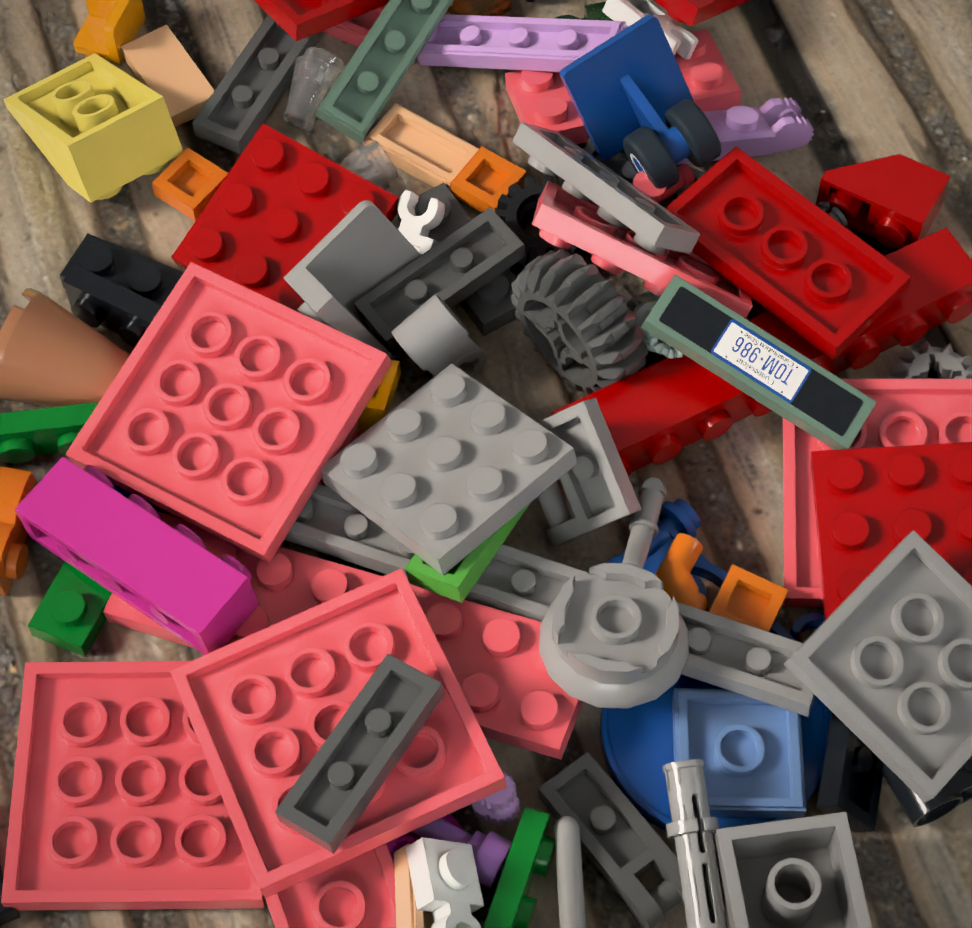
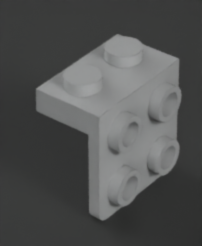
(346, 266)

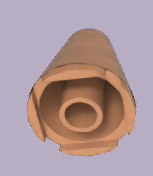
(54, 356)

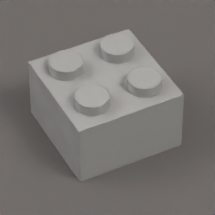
(791, 874)

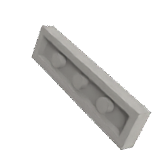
(618, 199)

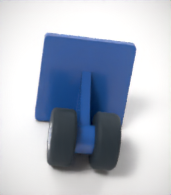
(629, 93)

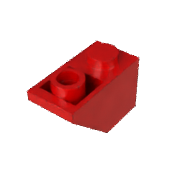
(886, 197)

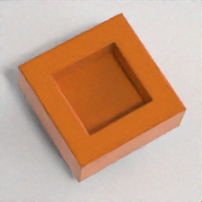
(485, 180)
(189, 183)
(749, 599)

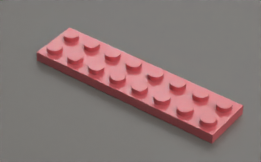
(486, 647)

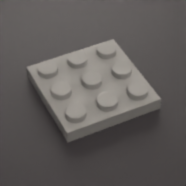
(448, 468)
(900, 665)

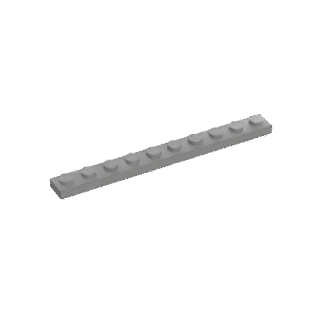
(526, 585)

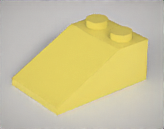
(97, 126)

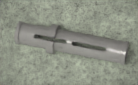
(694, 843)

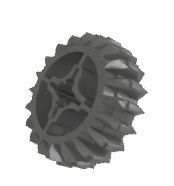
(578, 321)

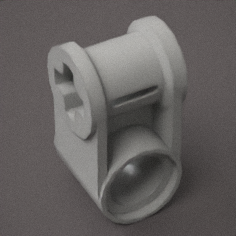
(438, 338)

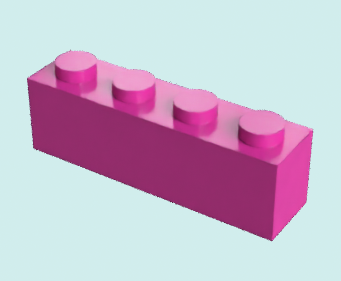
(138, 555)

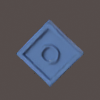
(747, 752)

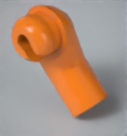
(676, 570)

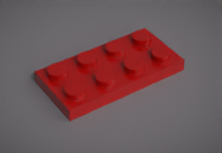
(788, 253)

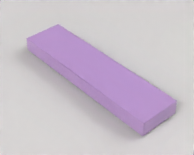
(514, 42)

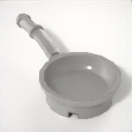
(616, 630)

